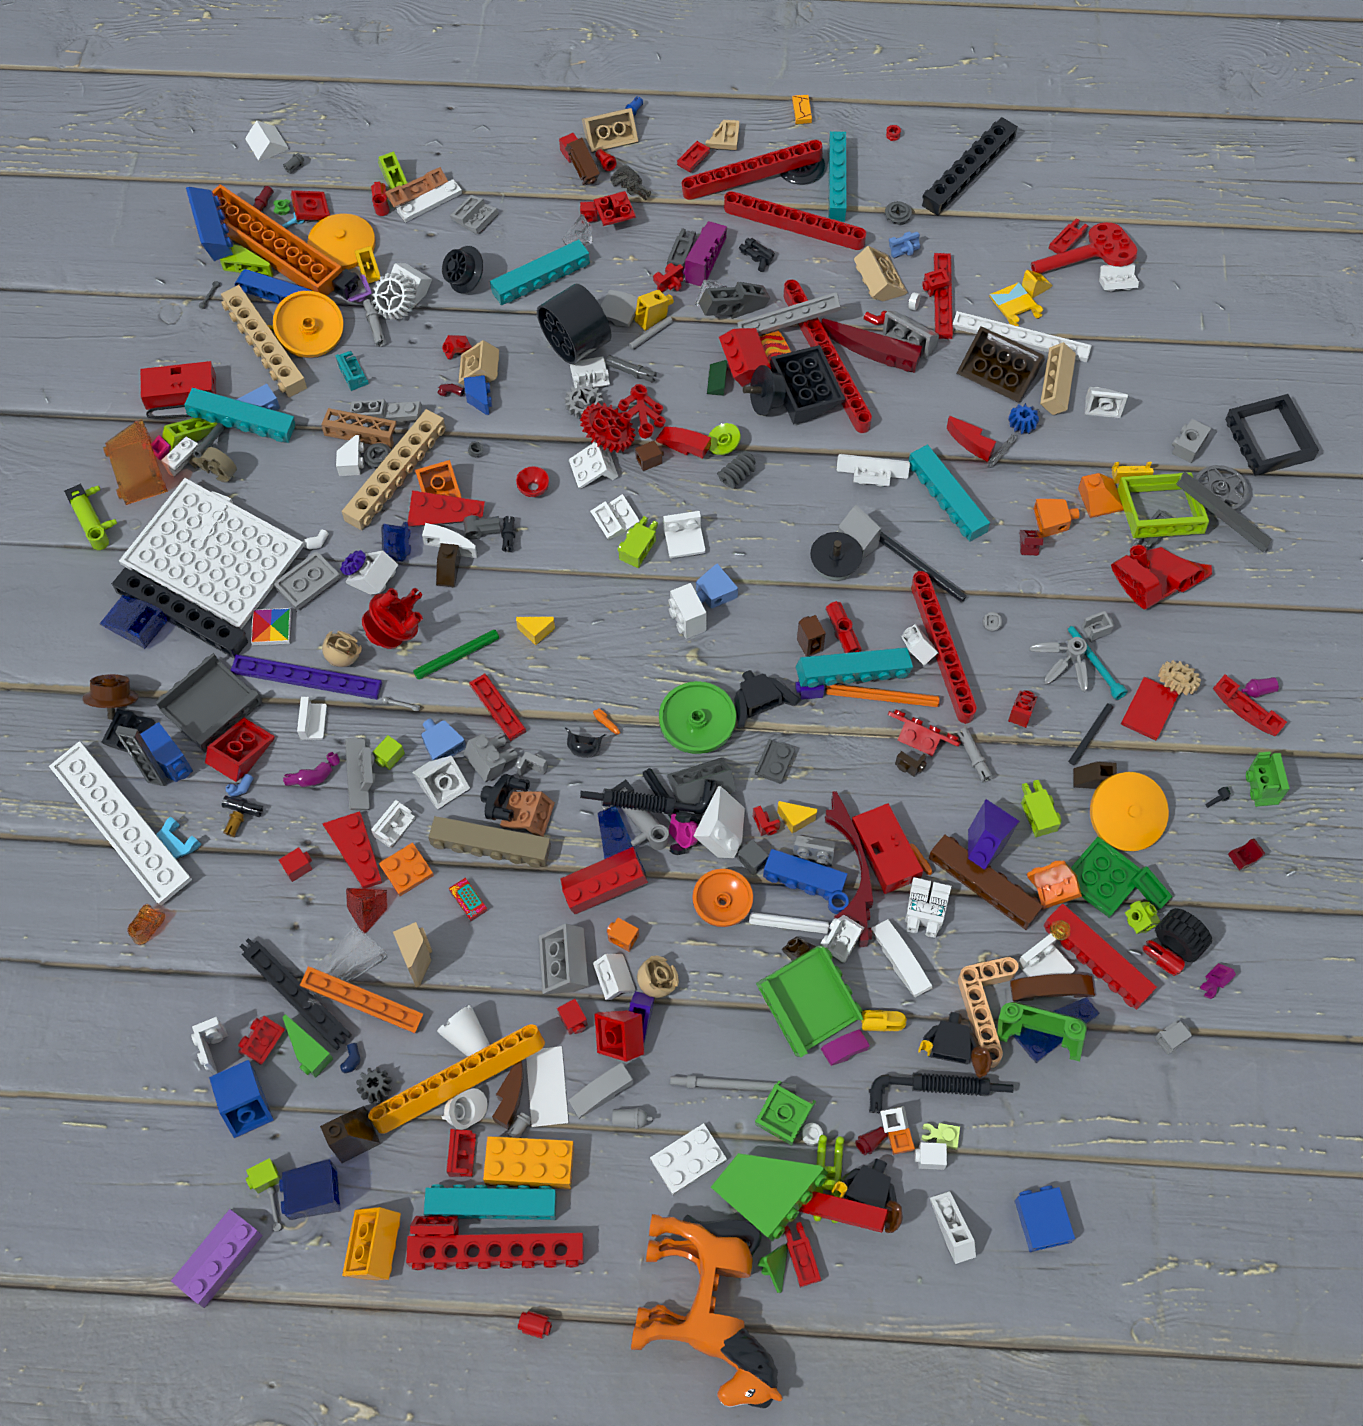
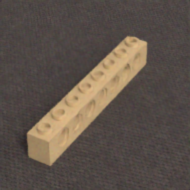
(263, 341)
(424, 433)

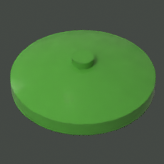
(697, 717)

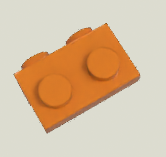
(1055, 883)

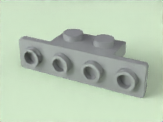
(359, 773)

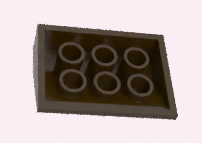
(1000, 364)

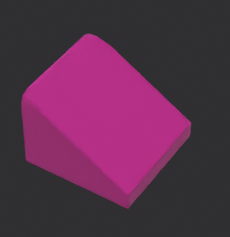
(160, 447)

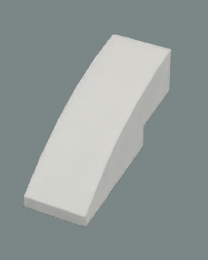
(435, 534)

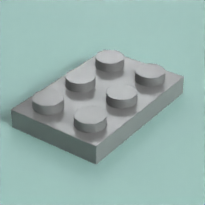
(306, 580)

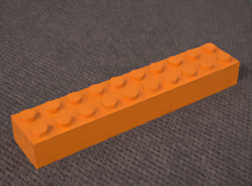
(276, 244)

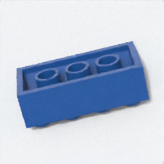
(210, 222)

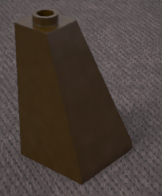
(350, 1134)

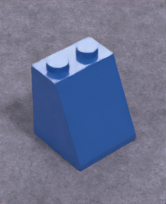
(166, 753)
(240, 1099)

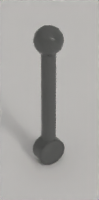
(215, 285)

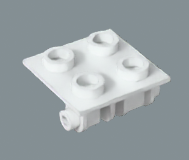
(590, 372)

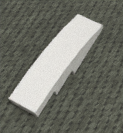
(901, 958)

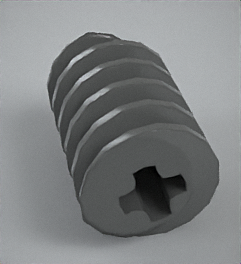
(737, 469)

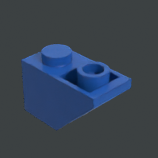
(476, 393)

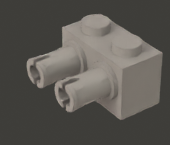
(485, 758)

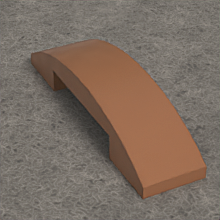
(403, 194)

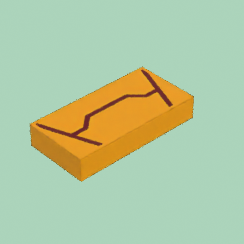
(801, 109)

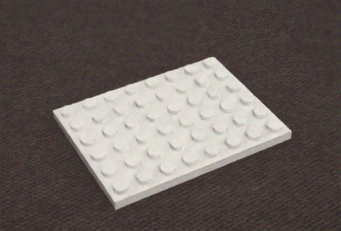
(226, 572)

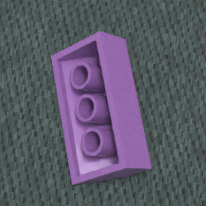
(216, 1258)

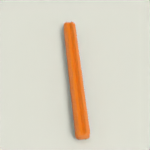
(883, 695)

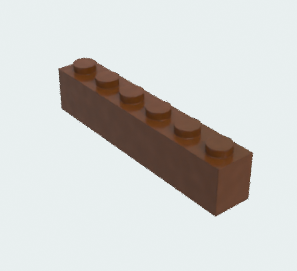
(986, 883)

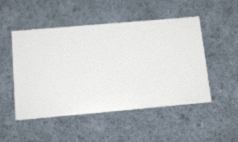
(547, 1087)

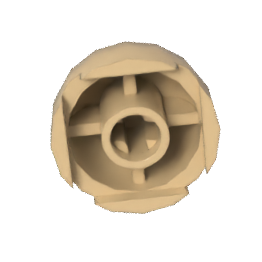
(340, 649)
(657, 977)

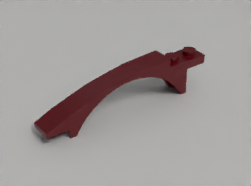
(858, 908)

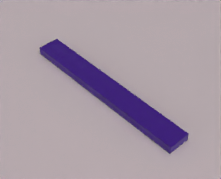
(306, 677)

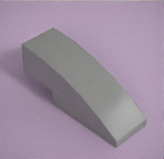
(601, 1090)

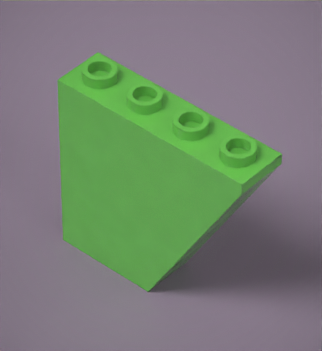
(768, 1190)

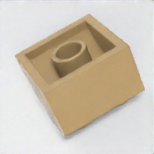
(479, 361)

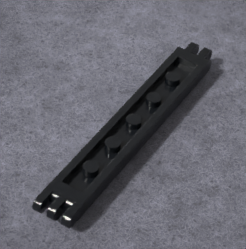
(296, 995)

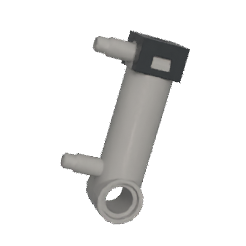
(644, 821)

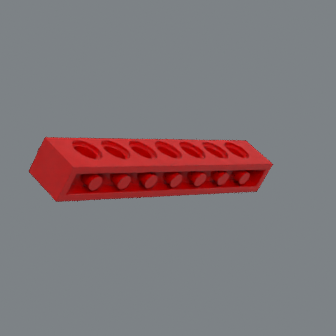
(507, 1242)

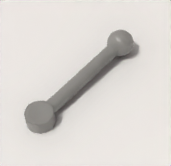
(385, 700)
(276, 1226)

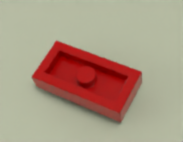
(693, 156)

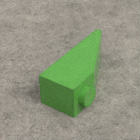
(308, 1051)

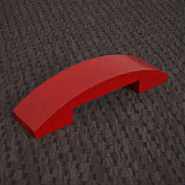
(1247, 708)

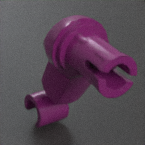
(314, 776)

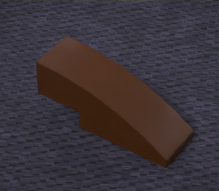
(510, 1096)

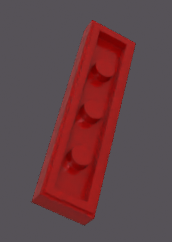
(497, 707)

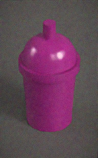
(1259, 687)

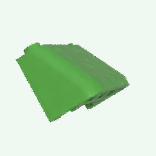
(1019, 1015)

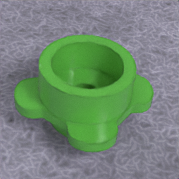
(281, 207)

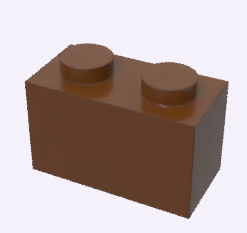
(811, 635)

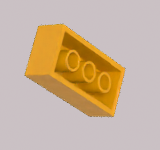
(528, 1162)

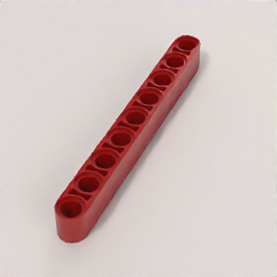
(752, 169)
(794, 220)
(944, 654)

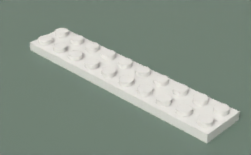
(120, 823)

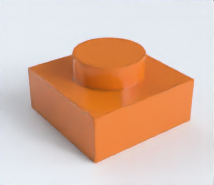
(901, 1141)

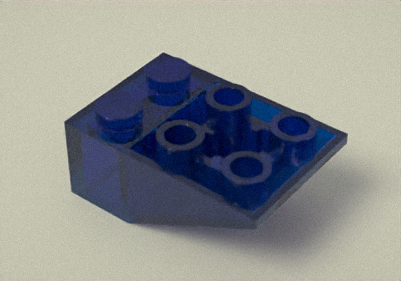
(135, 620)

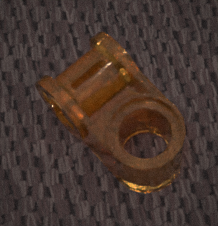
(146, 920)

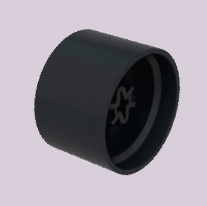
(574, 323)

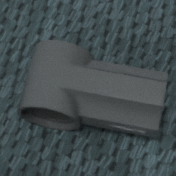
(476, 526)

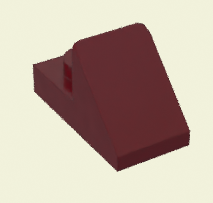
(1030, 542)

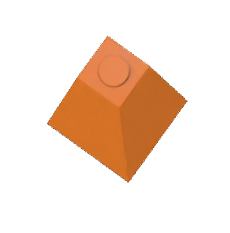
(1099, 495)

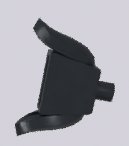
(759, 695)

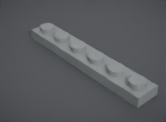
(793, 314)

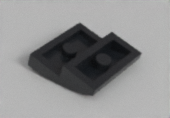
(125, 719)

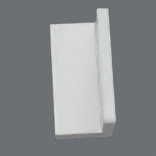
(311, 720)
(613, 975)

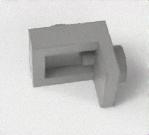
(534, 762)

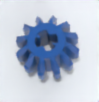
(1023, 418)

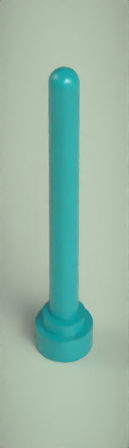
(1117, 691)

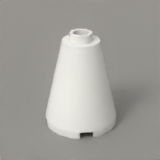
(465, 1032)

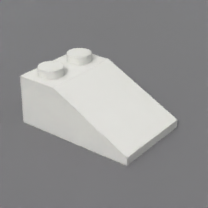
(722, 825)

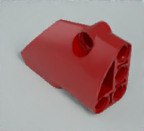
(1156, 574)

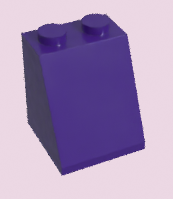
(989, 834)

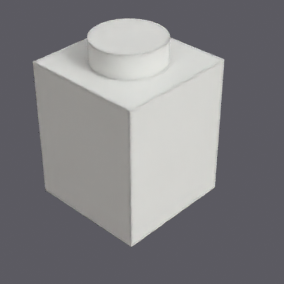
(894, 1119)
(931, 1156)

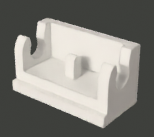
(393, 824)

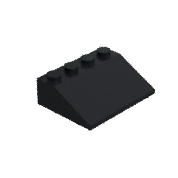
(808, 383)

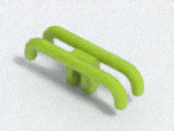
(835, 1172)

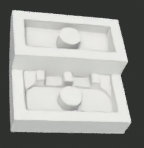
(615, 517)

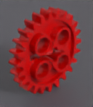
(605, 427)

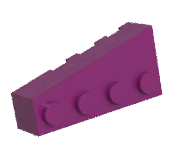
(704, 253)

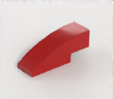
(971, 438)
(684, 441)

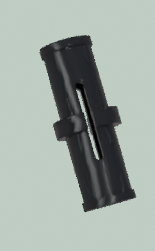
(508, 534)
(242, 806)

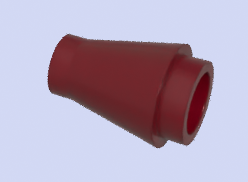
(870, 1141)

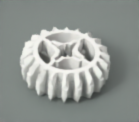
(396, 306)

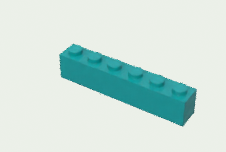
(837, 176)
(540, 272)
(240, 415)
(948, 493)
(854, 667)
(491, 1203)

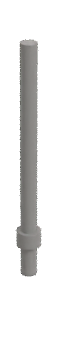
(691, 1081)

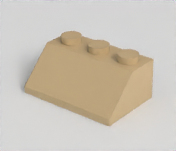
(610, 129)
(879, 274)
(415, 950)

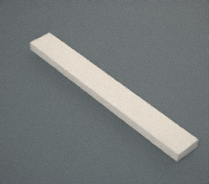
(1023, 336)

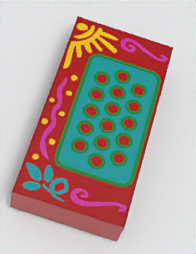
(468, 899)

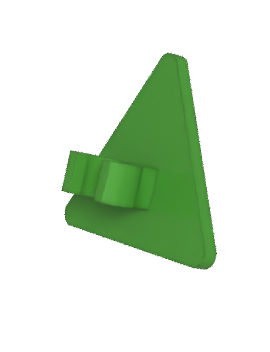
(774, 1265)

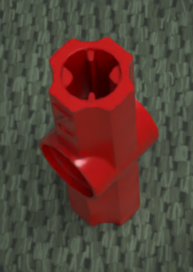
(840, 620)

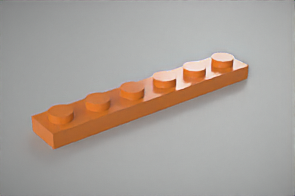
(361, 999)

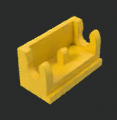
(1125, 471)

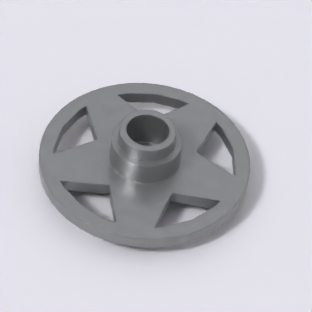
(1225, 486)

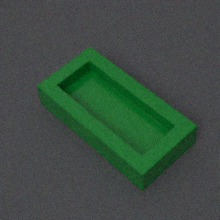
(1151, 888)

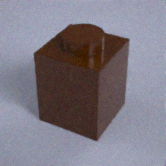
(649, 455)

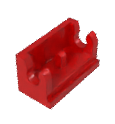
(461, 1153)

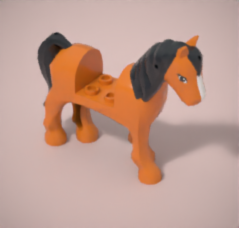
(716, 1250)

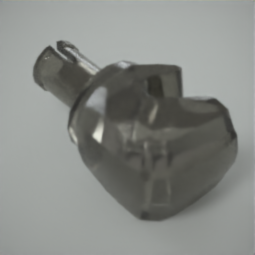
(630, 180)

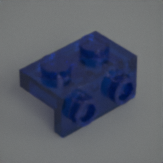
(396, 541)

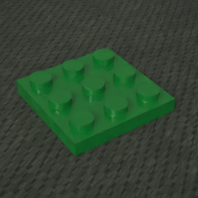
(1104, 876)

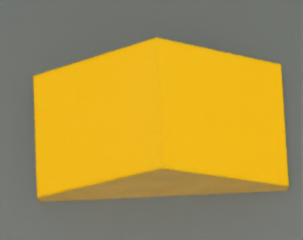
(367, 264)
(1035, 283)
(535, 627)
(795, 815)

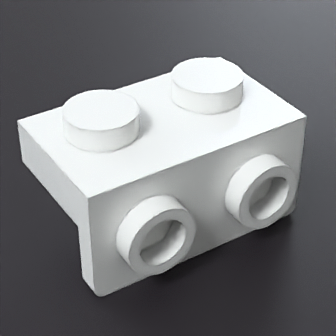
(1118, 277)
(179, 456)
(842, 937)

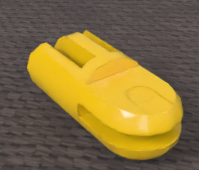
(883, 1020)

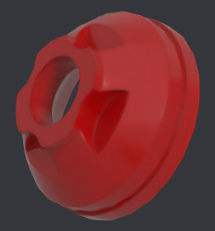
(529, 476)

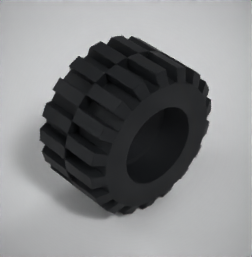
(1183, 934)

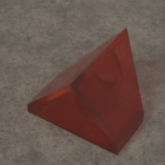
(366, 906)

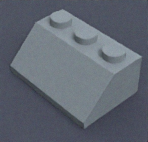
(907, 330)
(563, 960)

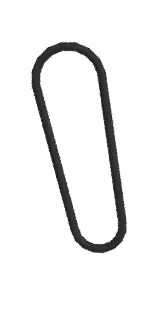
(166, 416)

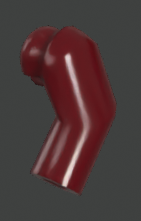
(444, 388)

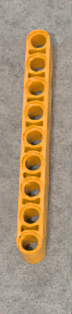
(456, 1078)

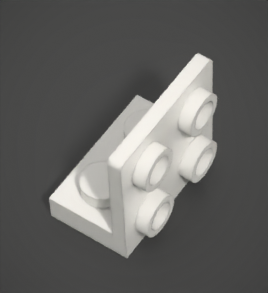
(591, 464)
(683, 534)
(1045, 959)
(205, 1033)

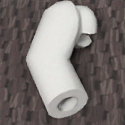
(316, 542)

